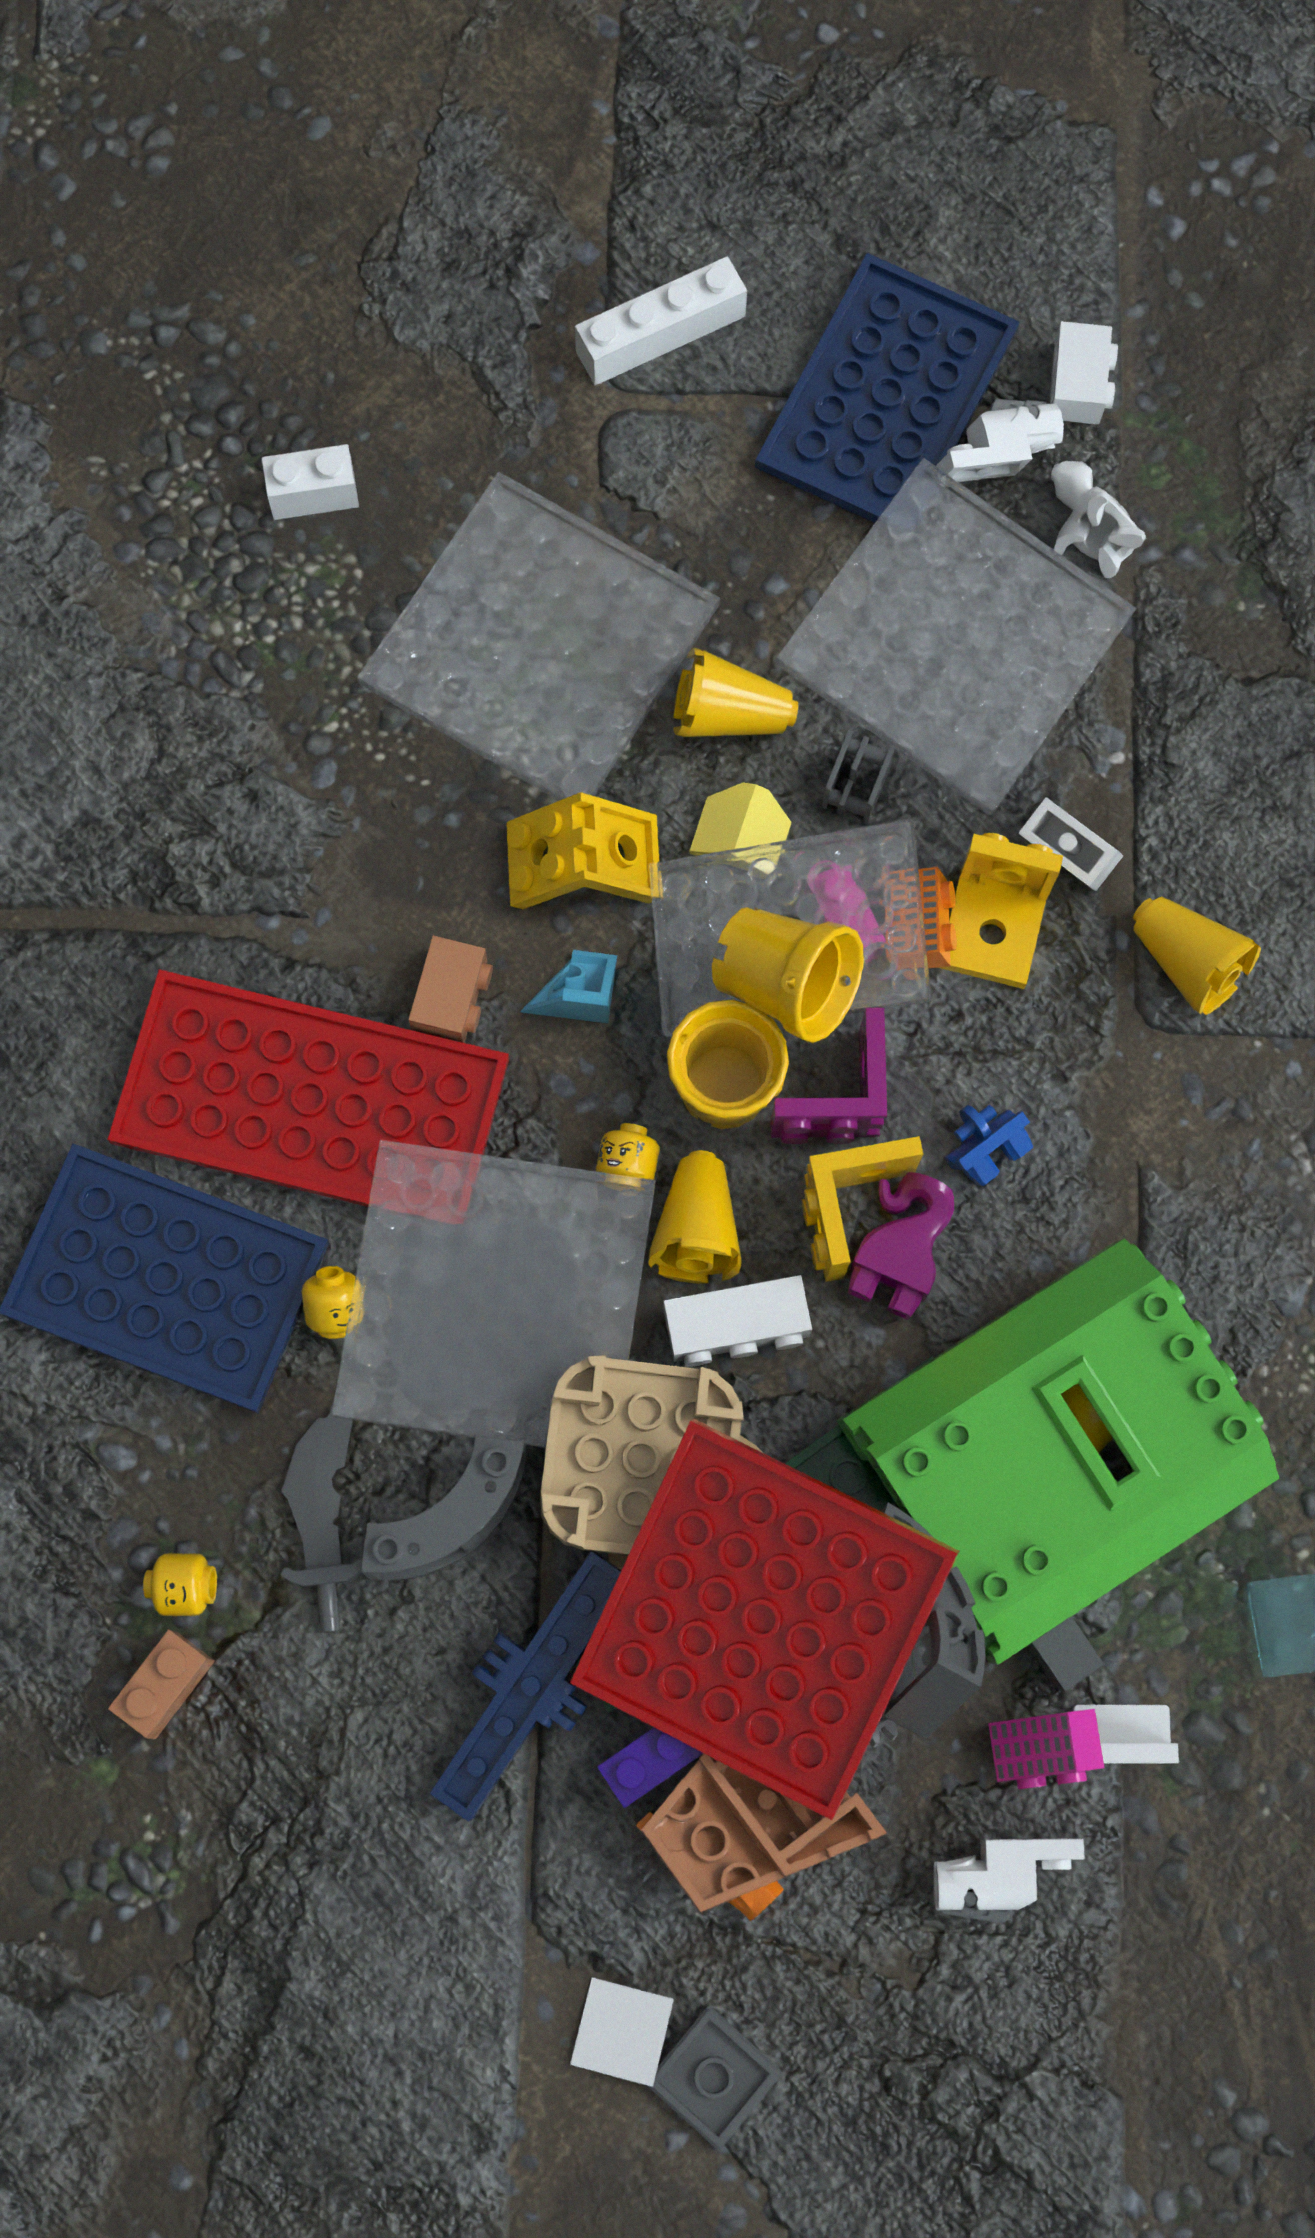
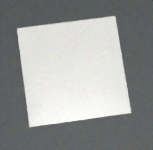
(622, 2032)

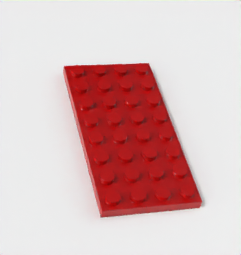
(295, 1088)

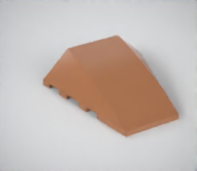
(736, 1835)

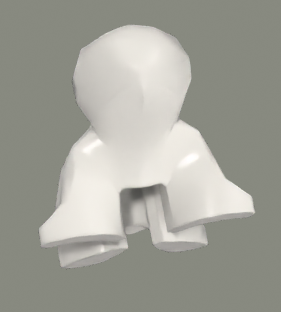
(1097, 522)

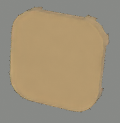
(614, 1440)

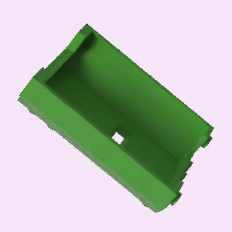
(1008, 1476)

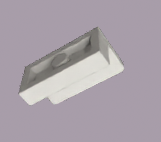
(1134, 1734)

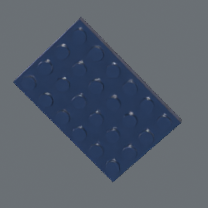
(885, 388)
(164, 1278)

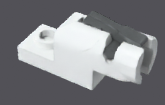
(1004, 440)
(1001, 1879)

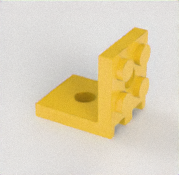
(581, 850)
(1003, 888)
(841, 1170)

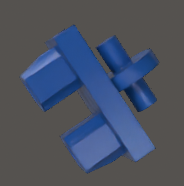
(1003, 1131)

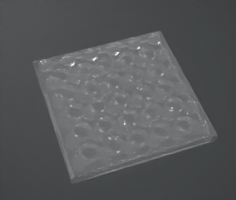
(955, 636)
(539, 641)
(486, 1289)

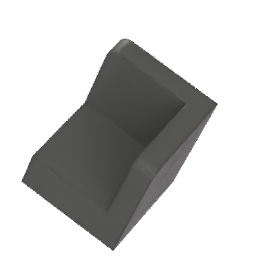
(1065, 1655)

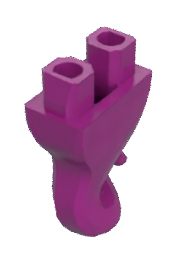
(902, 1249)

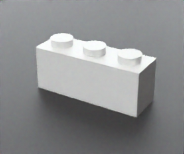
(737, 1320)

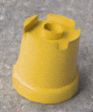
(791, 969)
(727, 1062)

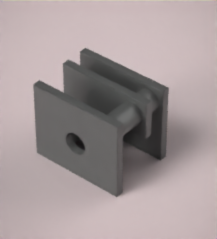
(861, 751)

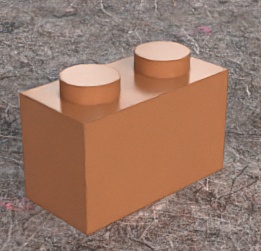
(450, 990)
(161, 1684)

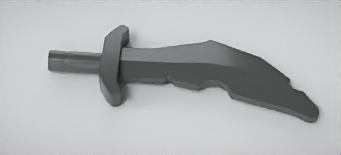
(315, 1509)

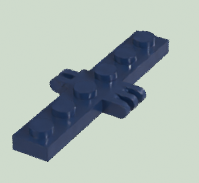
(528, 1687)

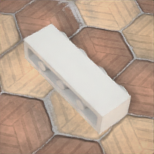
(661, 320)

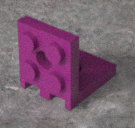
(842, 1117)

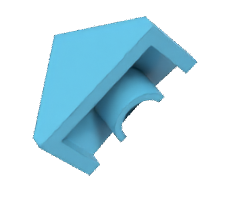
(579, 989)

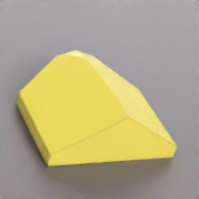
(739, 819)

